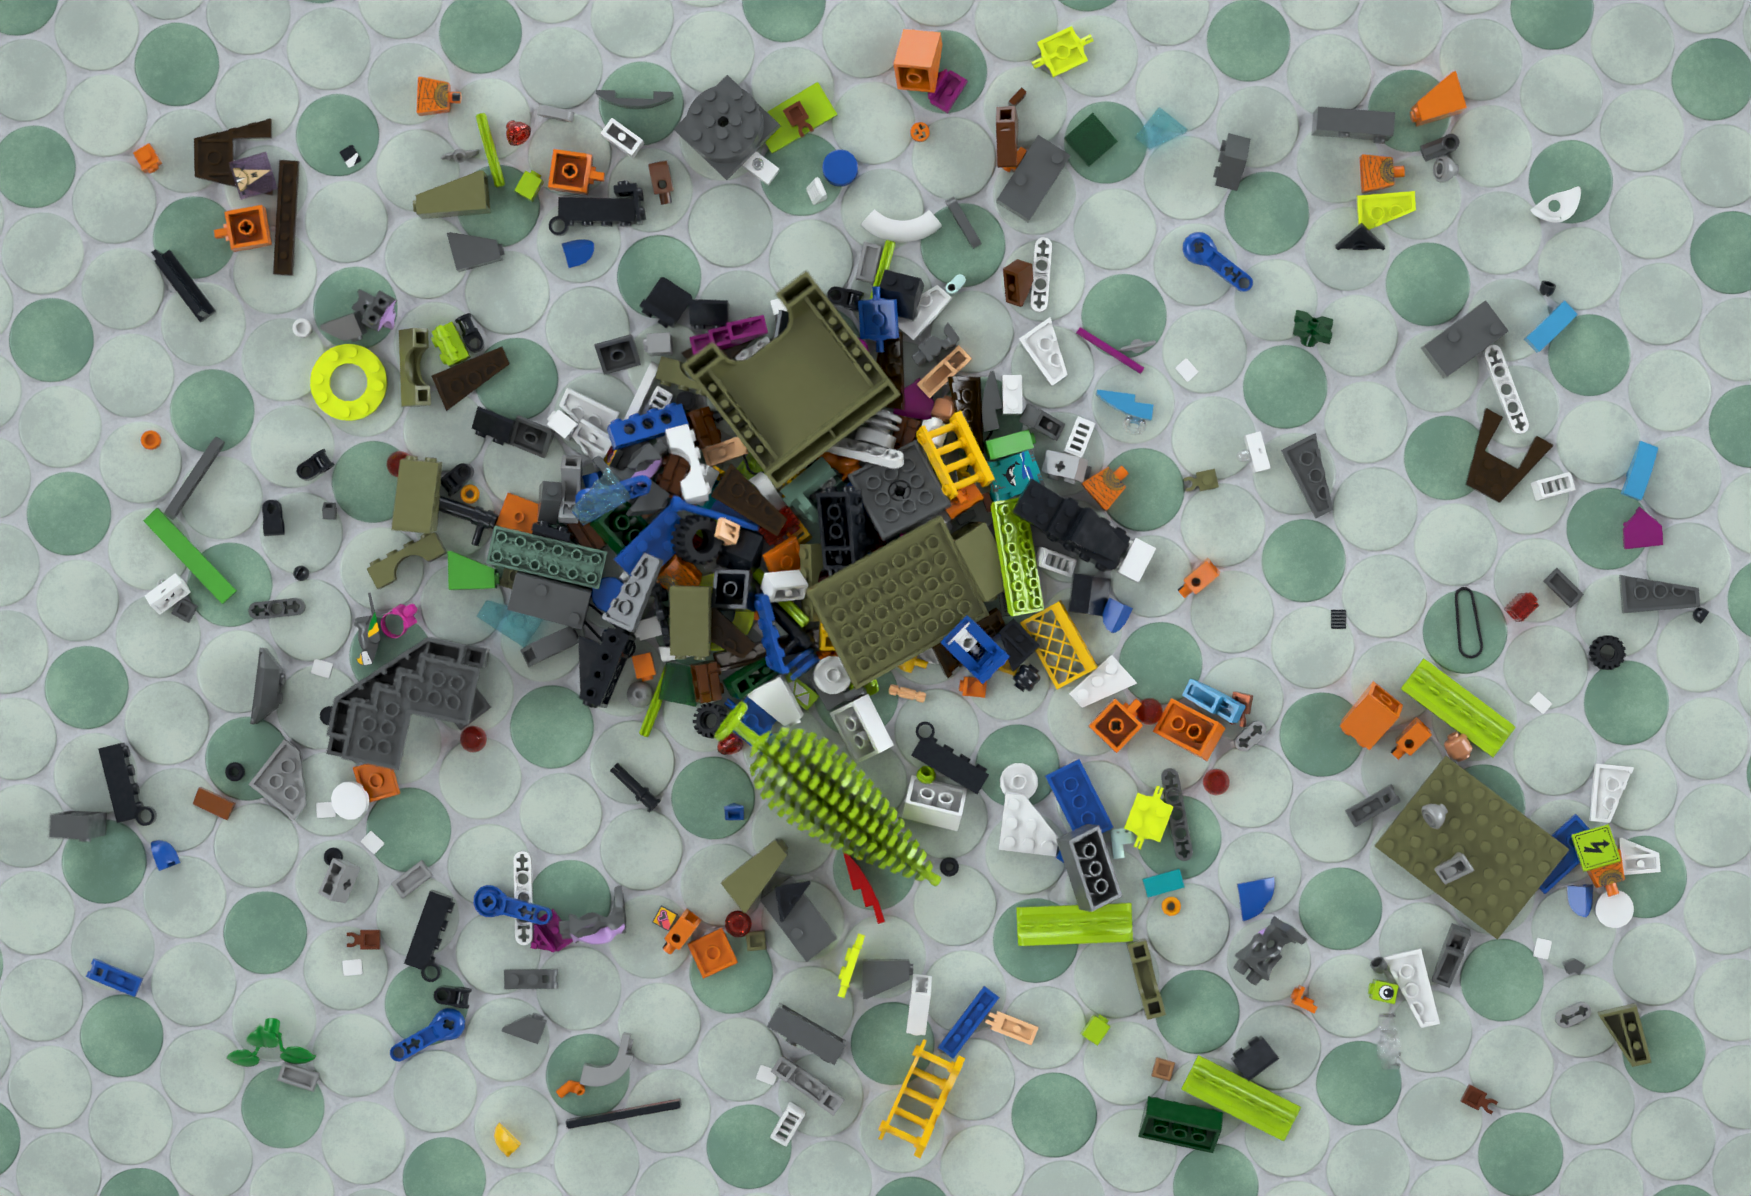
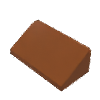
(213, 803)

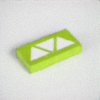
(804, 695)

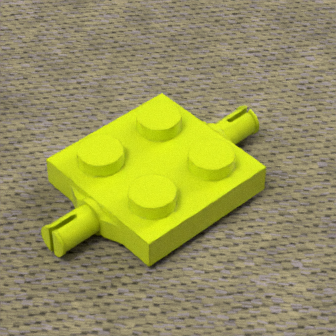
(1062, 51)
(1148, 817)
(851, 958)

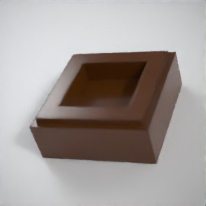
(1017, 98)
(987, 502)

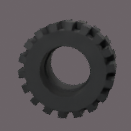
(683, 539)

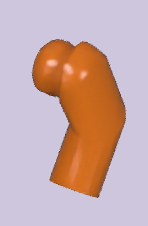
(571, 1086)

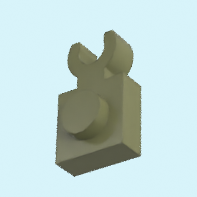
(1204, 480)

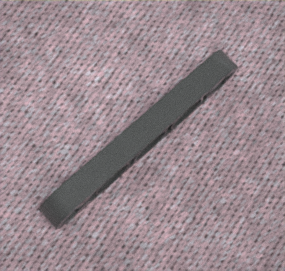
(194, 478)
(1182, 822)

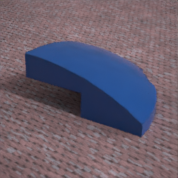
(1255, 896)

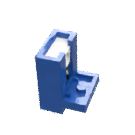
(984, 659)

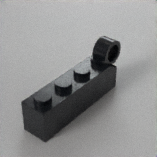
(594, 210)
(948, 763)
(122, 786)
(427, 933)

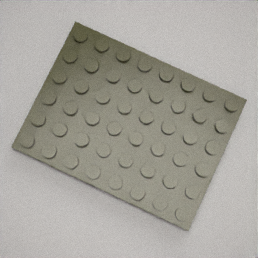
(896, 602)
(1500, 843)

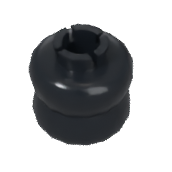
(1026, 677)

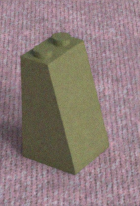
(456, 198)
(417, 495)
(981, 558)
(690, 621)
(752, 876)

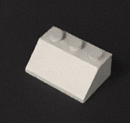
(861, 729)
(934, 803)

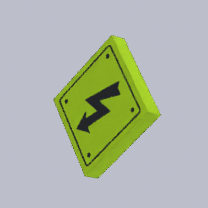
(1595, 848)

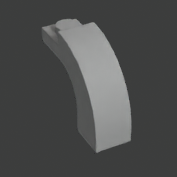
(571, 484)
(603, 1075)

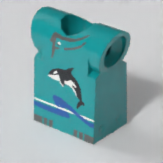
(1013, 475)

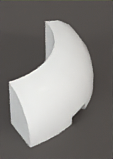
(901, 230)

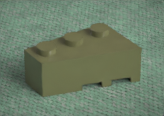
(1628, 1033)

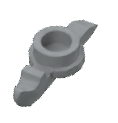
(460, 155)
(1137, 346)

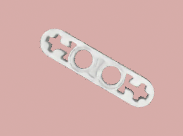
(1044, 275)

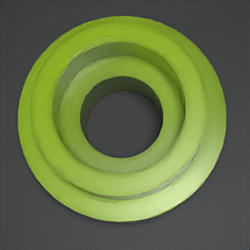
(926, 774)

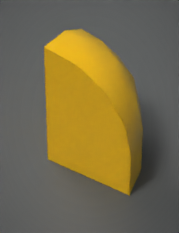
(505, 1140)

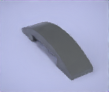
(659, 98)

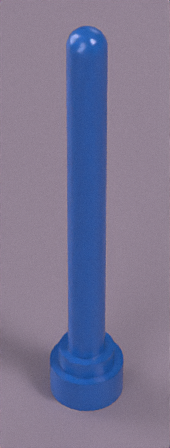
(678, 504)

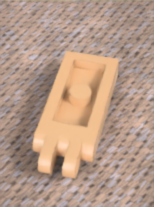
(724, 451)
(1012, 1027)

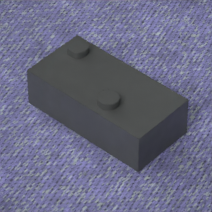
(1353, 124)
(1033, 178)
(1464, 339)
(550, 599)
(78, 825)
(1089, 867)
(803, 924)
(806, 1034)

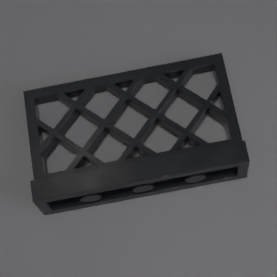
(184, 284)

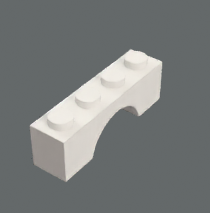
(681, 443)

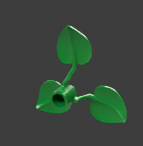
(267, 1037)

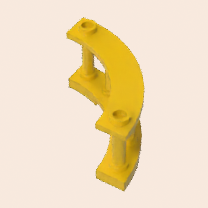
(936, 1104)

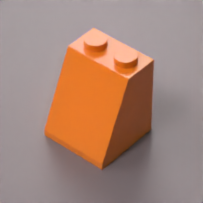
(918, 60)
(1440, 103)
(1371, 716)

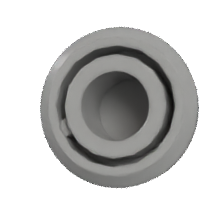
(1444, 169)
(640, 694)
(1434, 815)

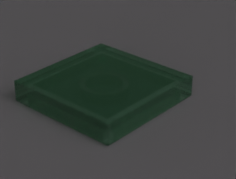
(1090, 139)
(677, 685)

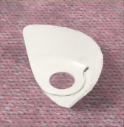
(1568, 200)

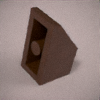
(1017, 281)

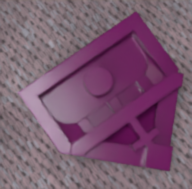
(947, 90)
(917, 403)
(1642, 531)
(548, 935)

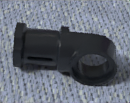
(470, 333)

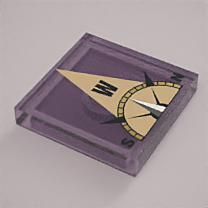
(253, 175)

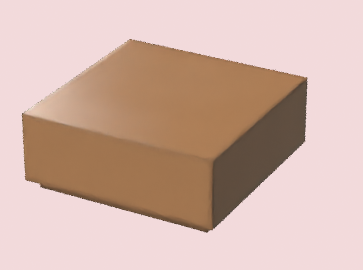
(1163, 1069)

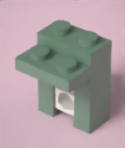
(801, 492)

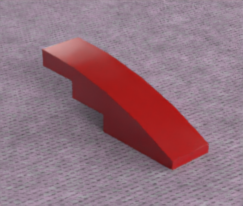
(860, 881)

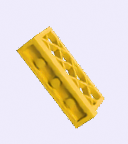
(1074, 638)

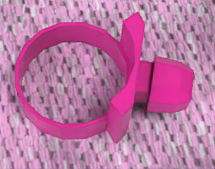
(406, 613)

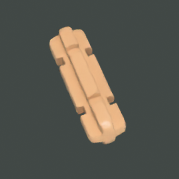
(907, 693)

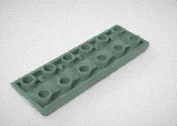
(546, 557)

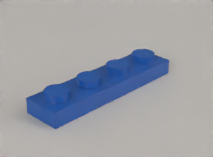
(968, 1022)

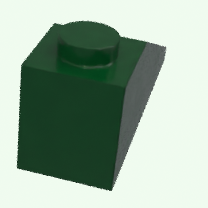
(748, 678)

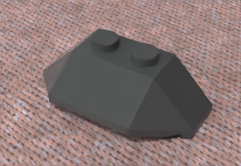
(267, 686)

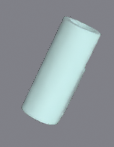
(957, 282)
(1119, 839)

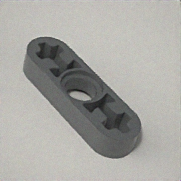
(963, 222)
(291, 612)

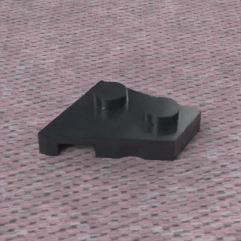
(1017, 643)

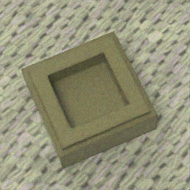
(756, 940)

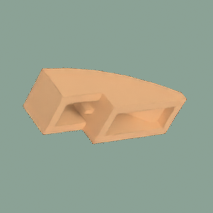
(947, 367)

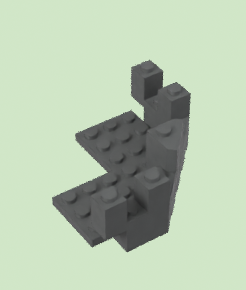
(426, 680)

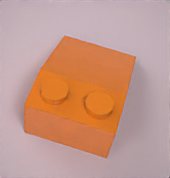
(1189, 729)

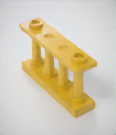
(965, 441)

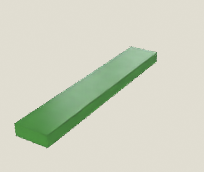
(190, 555)

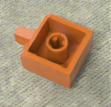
(584, 172)
(236, 224)
(966, 498)
(1128, 723)

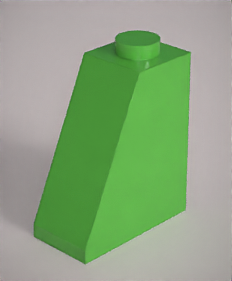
(1009, 444)
(470, 574)

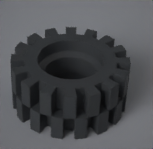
(1618, 656)
(701, 717)

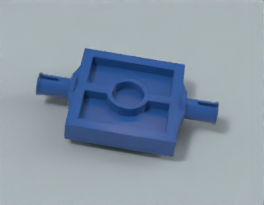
(878, 319)
(754, 718)

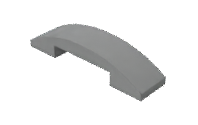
(808, 1085)

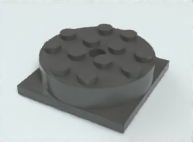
(731, 145)
(916, 478)

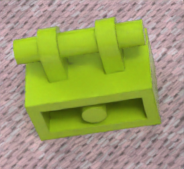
(450, 344)

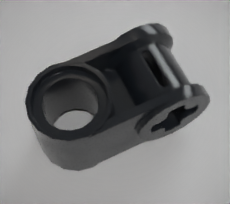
(846, 298)
(316, 465)
(455, 479)
(273, 523)
(454, 996)

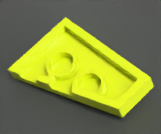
(1383, 207)

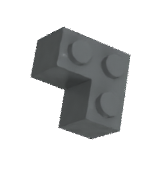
(1232, 161)

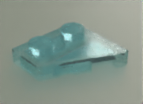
(1160, 129)

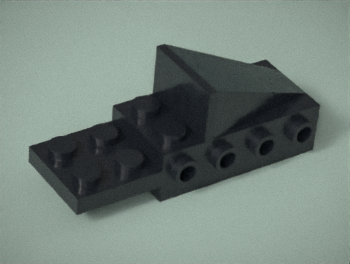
(1072, 526)
(843, 527)
(602, 665)

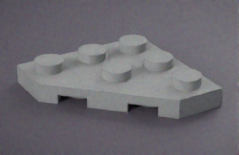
(283, 780)

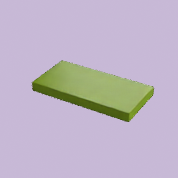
(816, 106)

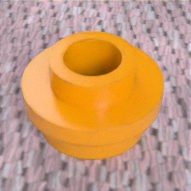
(465, 489)
(1166, 901)

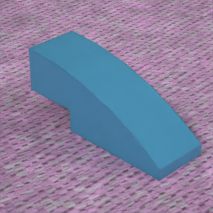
(1550, 326)
(1126, 404)
(1639, 471)
(1214, 701)

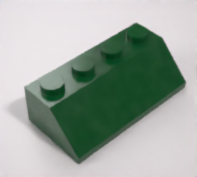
(618, 528)
(1181, 1124)

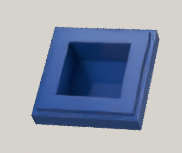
(734, 812)

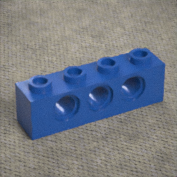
(621, 439)

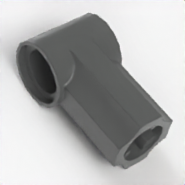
(1438, 148)

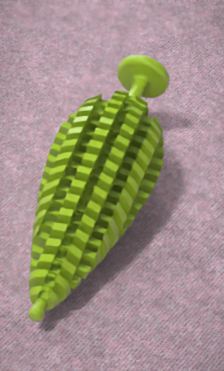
(826, 793)

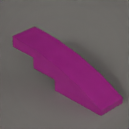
(731, 334)

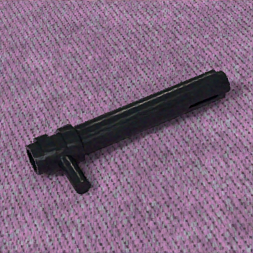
(475, 515)
(797, 634)

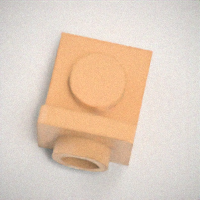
(727, 531)

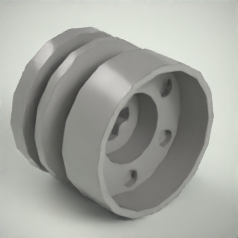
(878, 429)

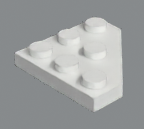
(1025, 828)

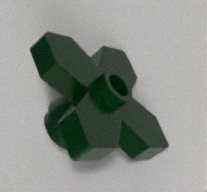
(1312, 329)

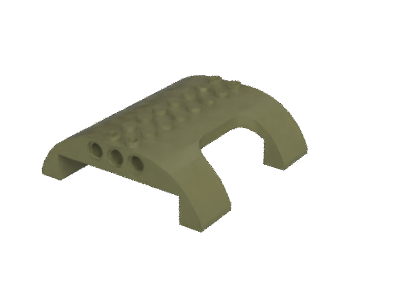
(798, 388)

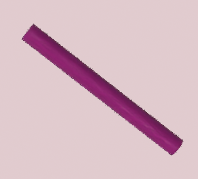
(1110, 350)

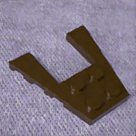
(216, 150)
(1492, 475)

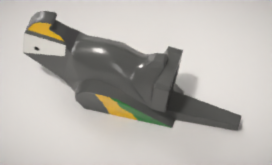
(368, 636)

